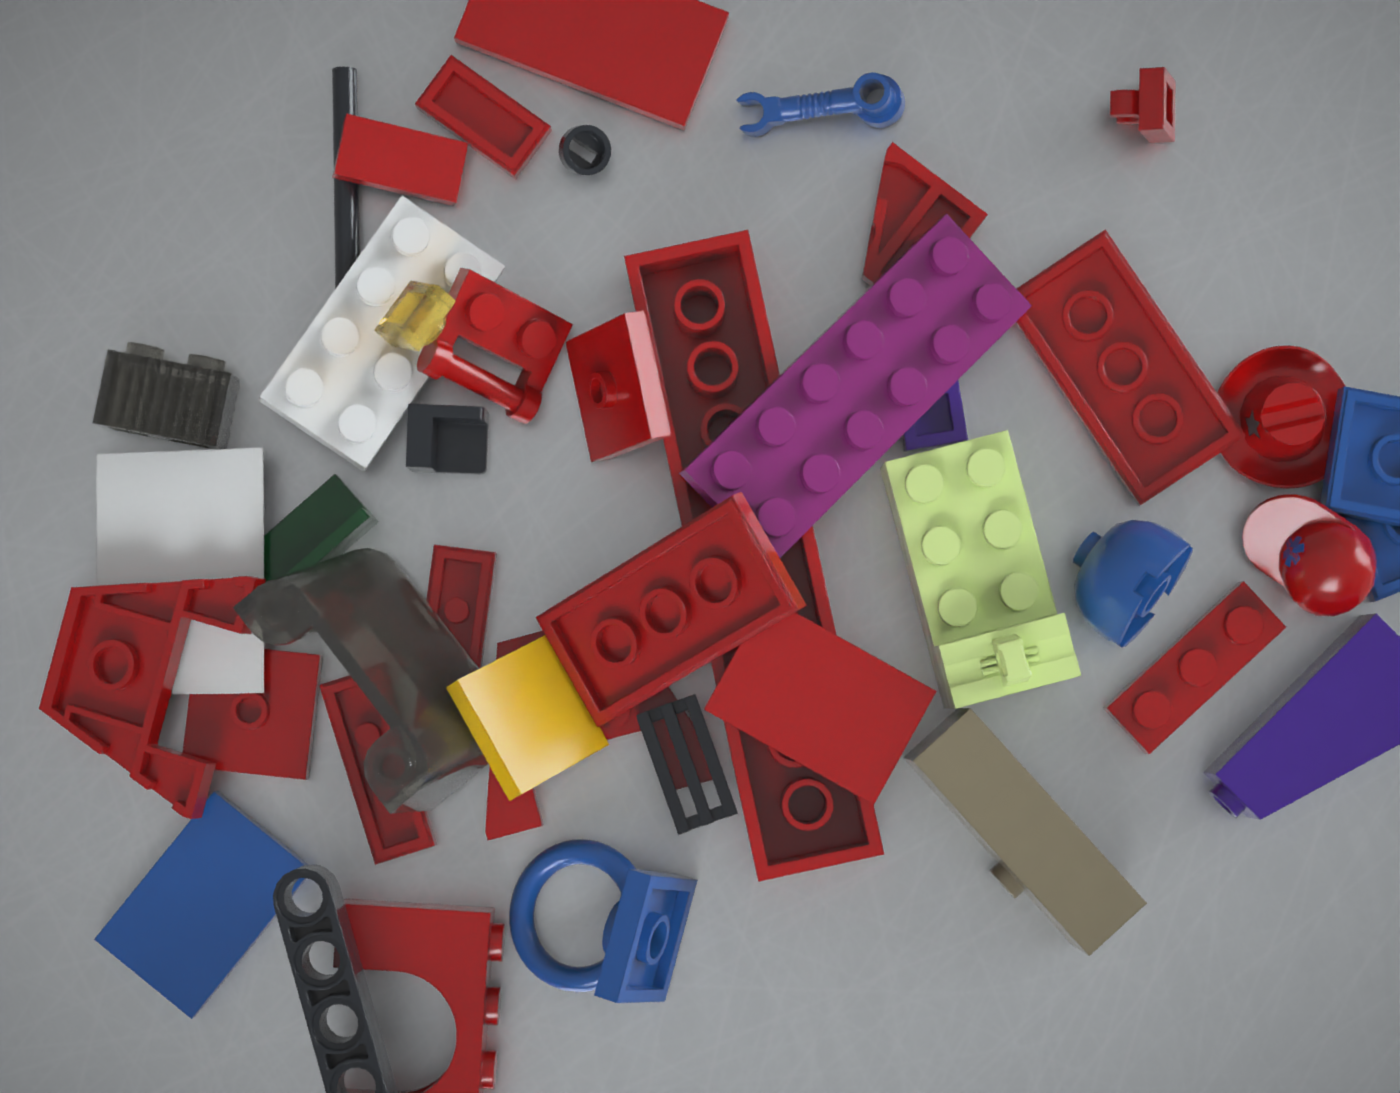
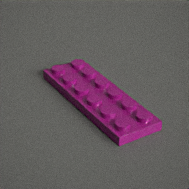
(860, 385)

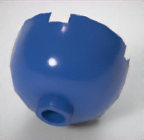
(1127, 576)

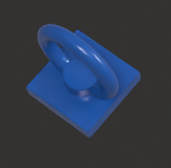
(638, 936)

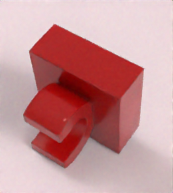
(1149, 106)

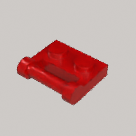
(505, 328)

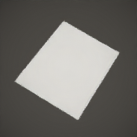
(187, 520)

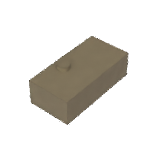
(1024, 831)

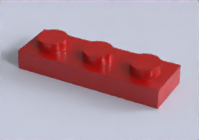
(1194, 667)

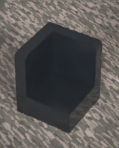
(447, 439)

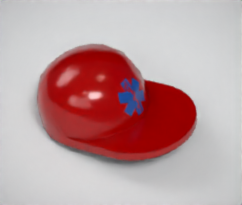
(1311, 553)

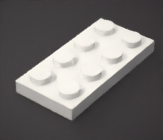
(342, 375)

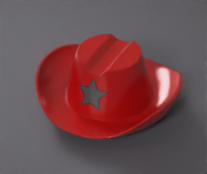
(1287, 412)

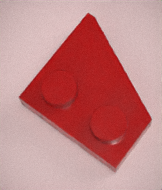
(907, 206)

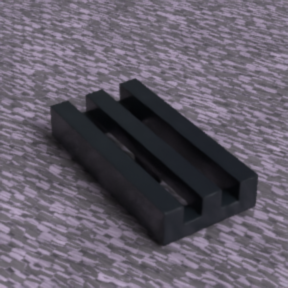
(704, 814)

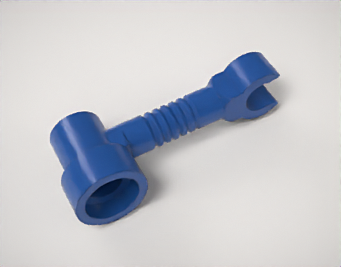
(838, 101)

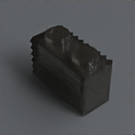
(167, 398)

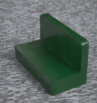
(316, 529)

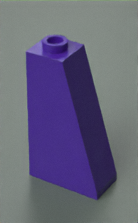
(1319, 727)

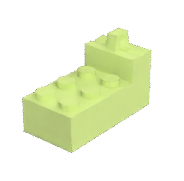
(977, 571)

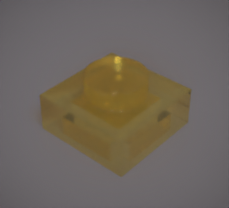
(416, 316)

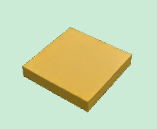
(526, 717)

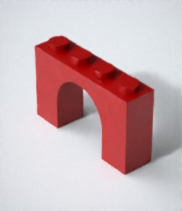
(453, 953)

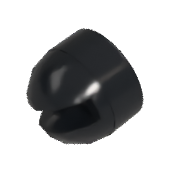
(591, 139)

